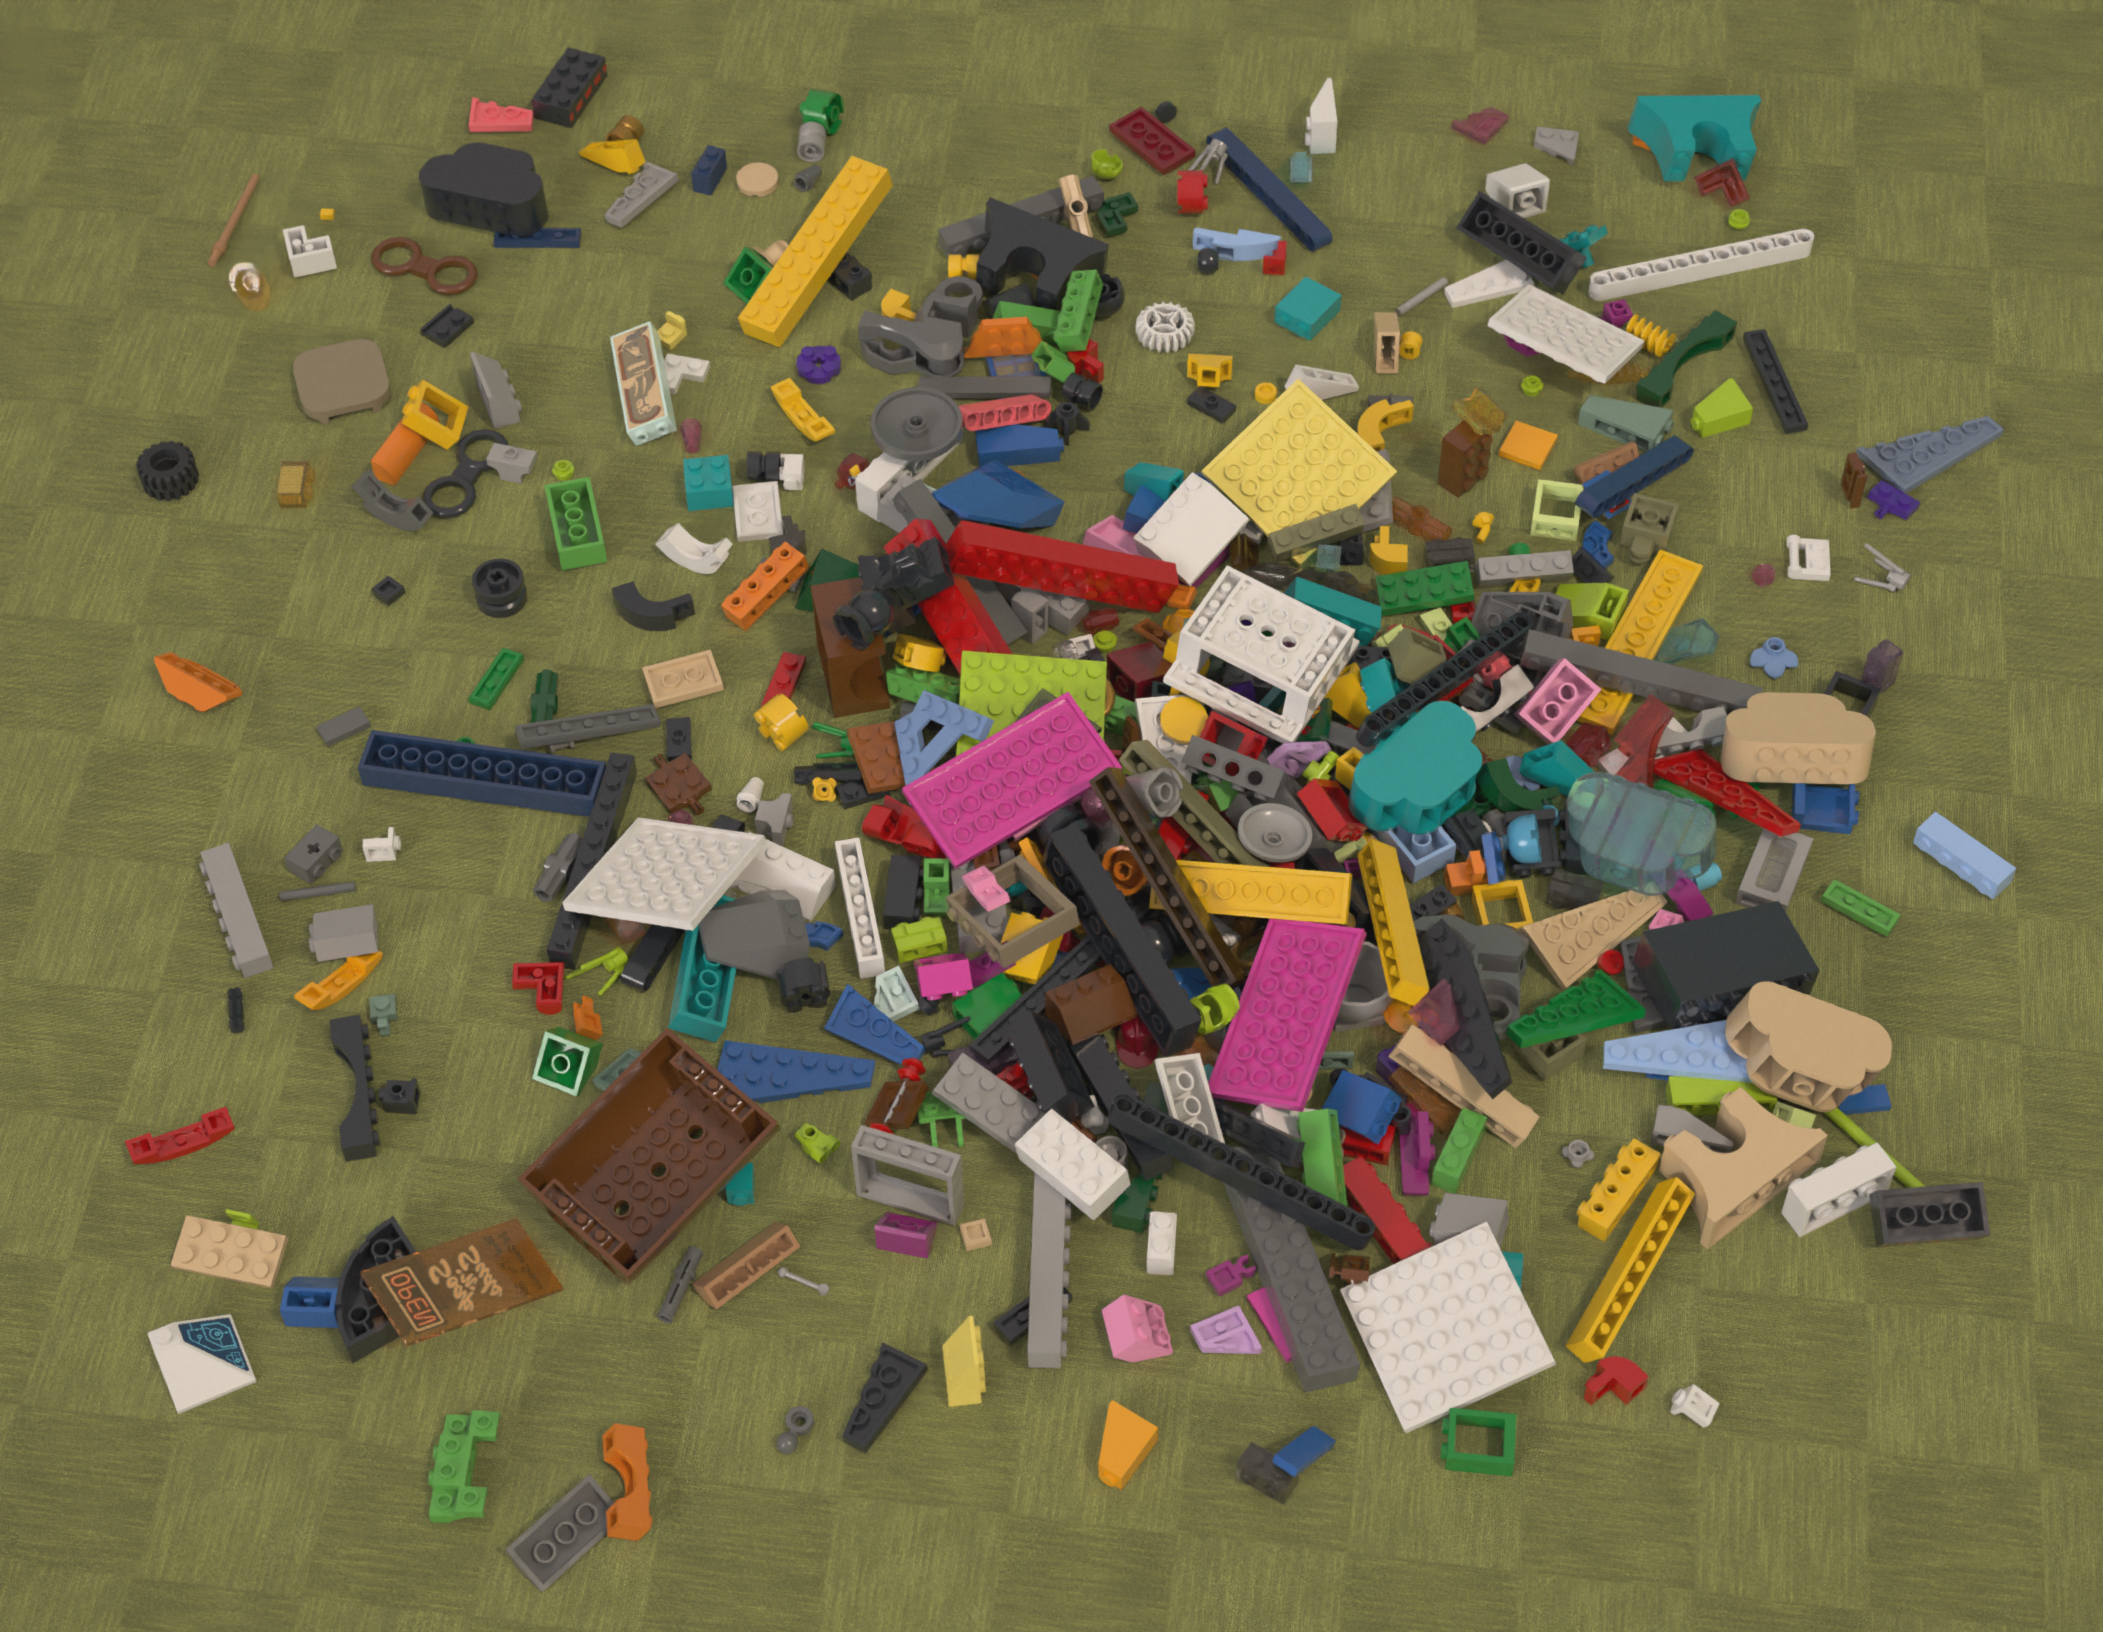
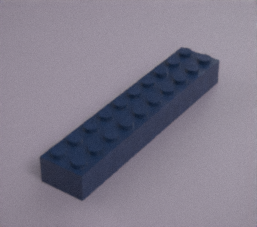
(481, 773)

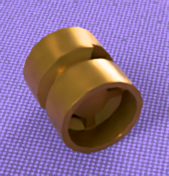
(626, 129)

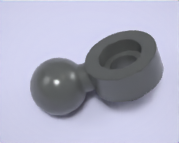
(787, 1441)

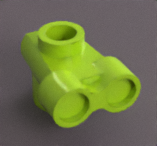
(1321, 769)
(816, 1142)

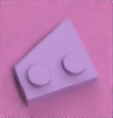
(1226, 1334)

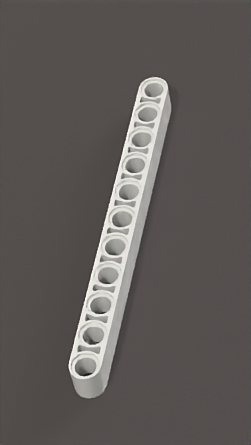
(1700, 264)

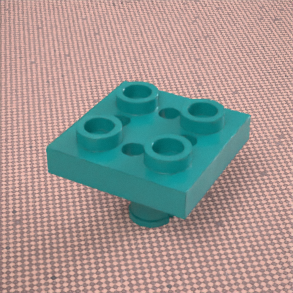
(1583, 240)

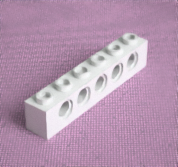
(859, 908)

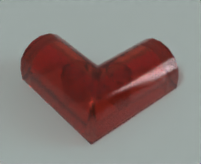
(1725, 177)

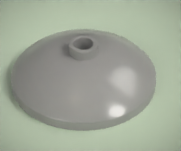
(1274, 832)

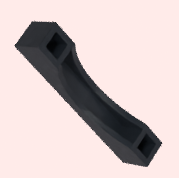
(357, 1129)

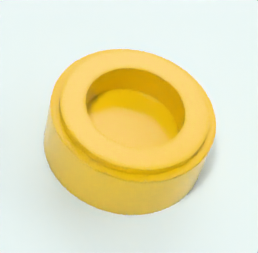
(1265, 393)

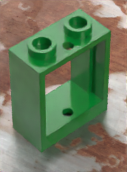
(1474, 1462)

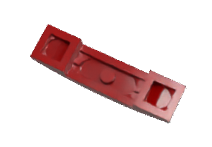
(181, 1141)

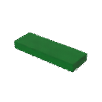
(496, 679)

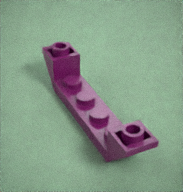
(1614, 313)
(1689, 900)

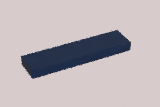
(542, 239)

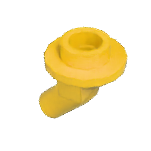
(1483, 521)

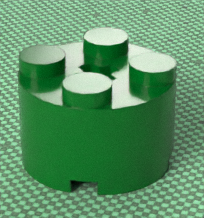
(824, 109)

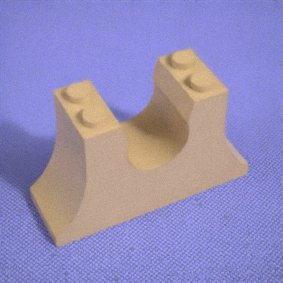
(1739, 1183)

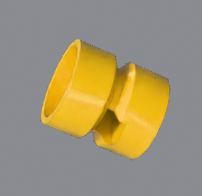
(962, 266)

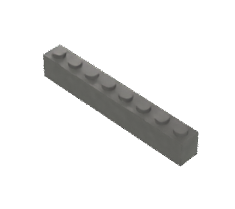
(970, 234)
(918, 503)

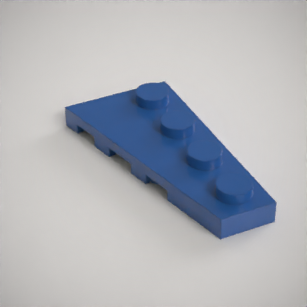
(871, 1029)

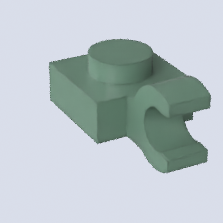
(382, 1011)

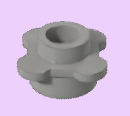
(1580, 1147)

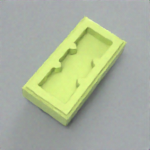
(1435, 623)

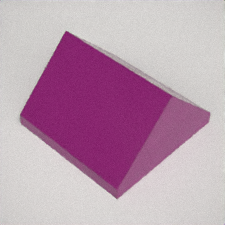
(905, 1234)

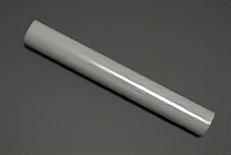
(1421, 296)

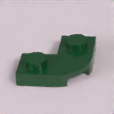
(1111, 213)

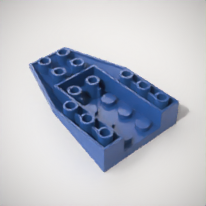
(999, 497)

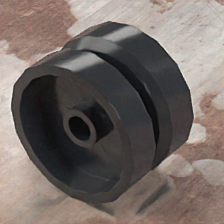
(499, 588)
(1066, 817)

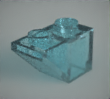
(1300, 168)

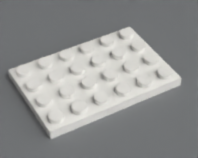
(1566, 333)

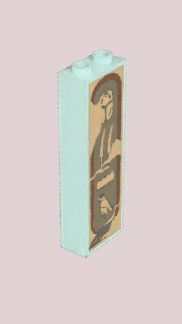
(643, 383)

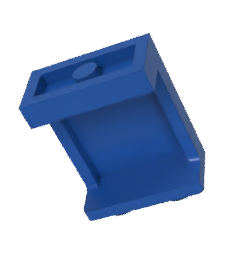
(1825, 808)
(1363, 1105)

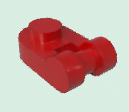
(1461, 610)

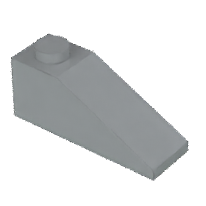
(1672, 1121)

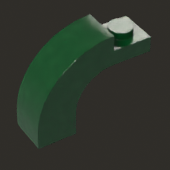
(1506, 794)

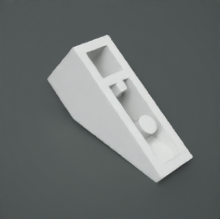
(1323, 382)

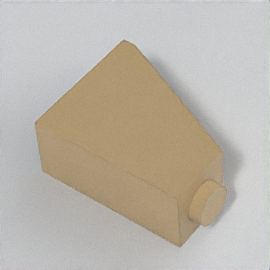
(1386, 342)

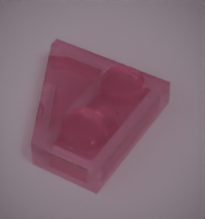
(1481, 125)
(1437, 1013)

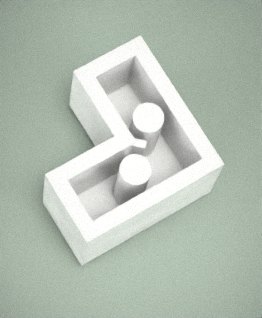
(308, 255)

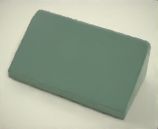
(1337, 1060)

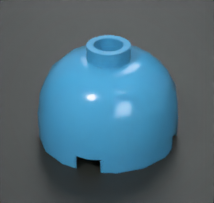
(1523, 839)

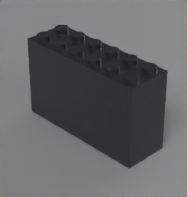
(1710, 963)

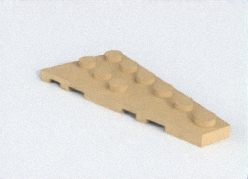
(1576, 938)

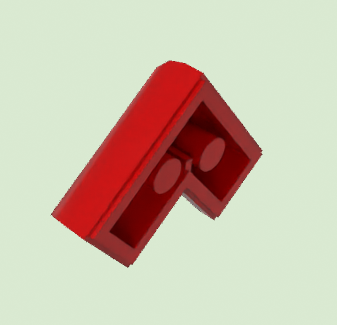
(546, 978)

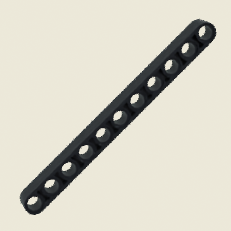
(1444, 679)
(1241, 1172)

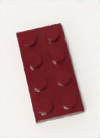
(1152, 140)

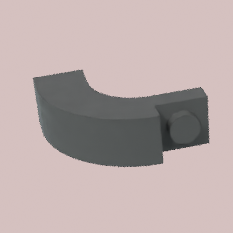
(389, 508)

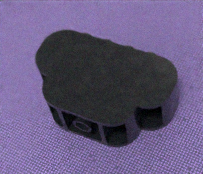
(485, 189)

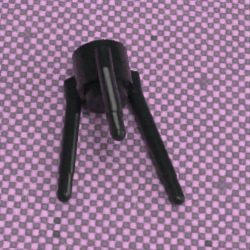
(934, 1040)

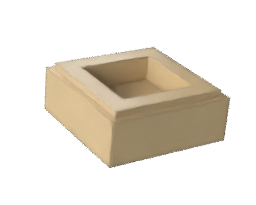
(975, 1234)

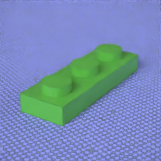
(1860, 908)

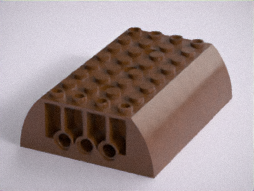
(628, 1133)

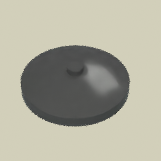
(916, 424)

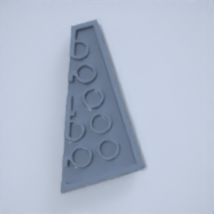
(1926, 454)

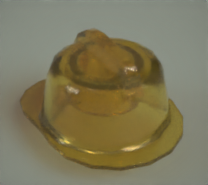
(250, 286)

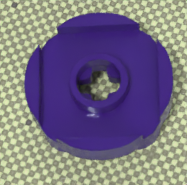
(818, 354)

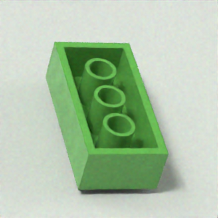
(575, 523)

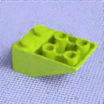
(1595, 605)

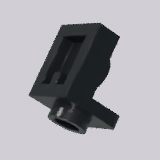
(1352, 550)

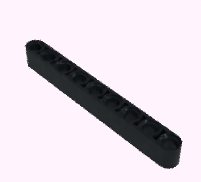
(661, 940)

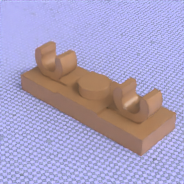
(1609, 461)

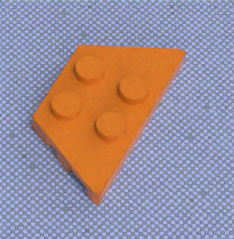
(1003, 338)

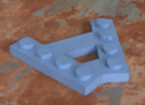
(957, 720)

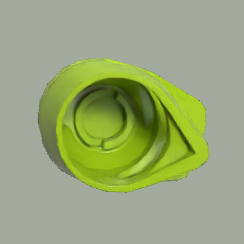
(1217, 1008)

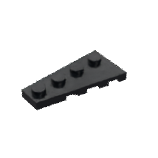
(887, 1389)

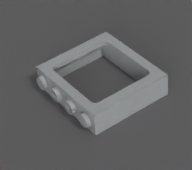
(882, 1146)

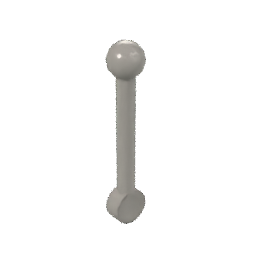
(823, 1288)

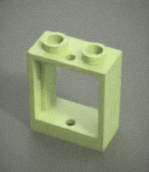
(1543, 524)

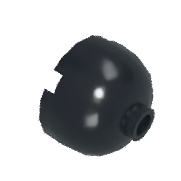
(1111, 296)

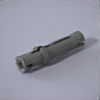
(684, 1274)

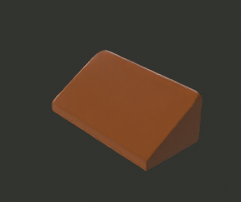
(1153, 632)

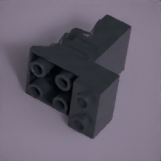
(907, 577)

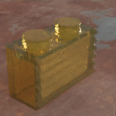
(295, 484)

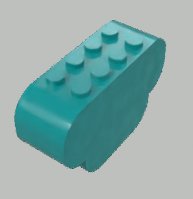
(1418, 772)

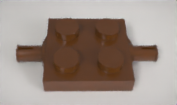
(678, 783)

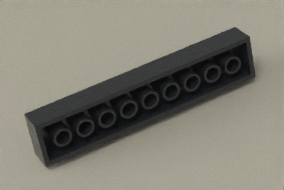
(1122, 940)

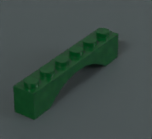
(1709, 336)
(1133, 1205)

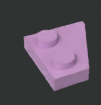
(1296, 756)

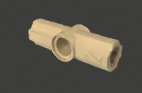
(1071, 195)

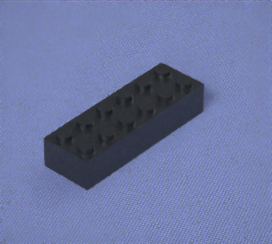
(1521, 242)

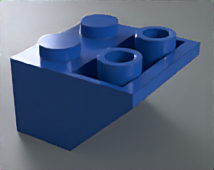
(310, 1302)

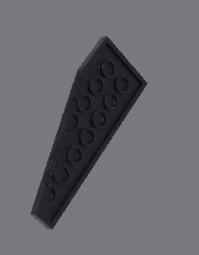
(1476, 1040)

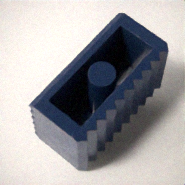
(709, 170)

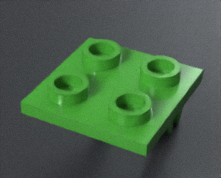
(934, 1109)

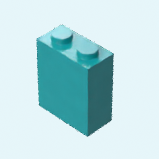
(1307, 308)

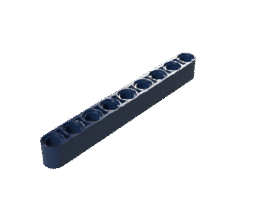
(1272, 192)

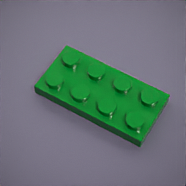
(1425, 588)

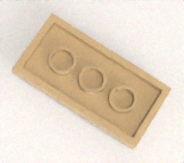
(229, 1252)

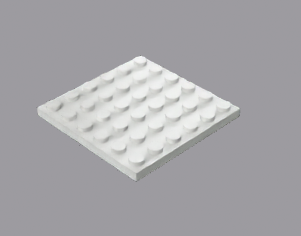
(664, 873)
(1447, 1327)

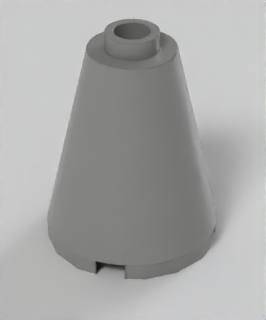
(1158, 790)

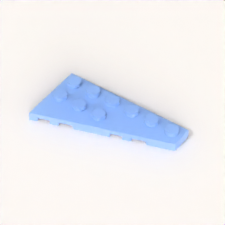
(1685, 1052)

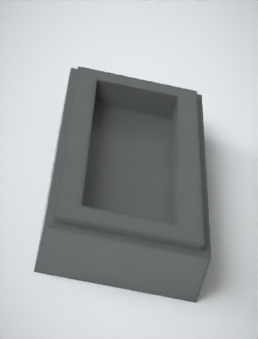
(343, 726)

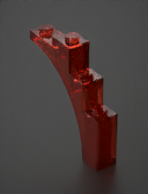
(1640, 740)

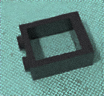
(1855, 688)

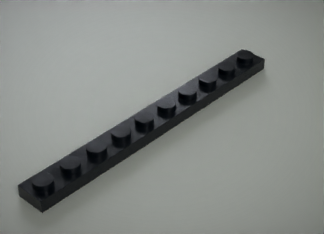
(1072, 966)

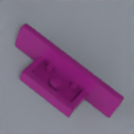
(1416, 1154)

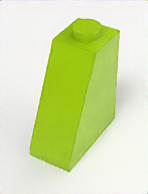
(1722, 410)

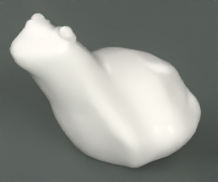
(1095, 1119)

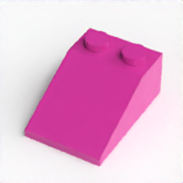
(943, 975)

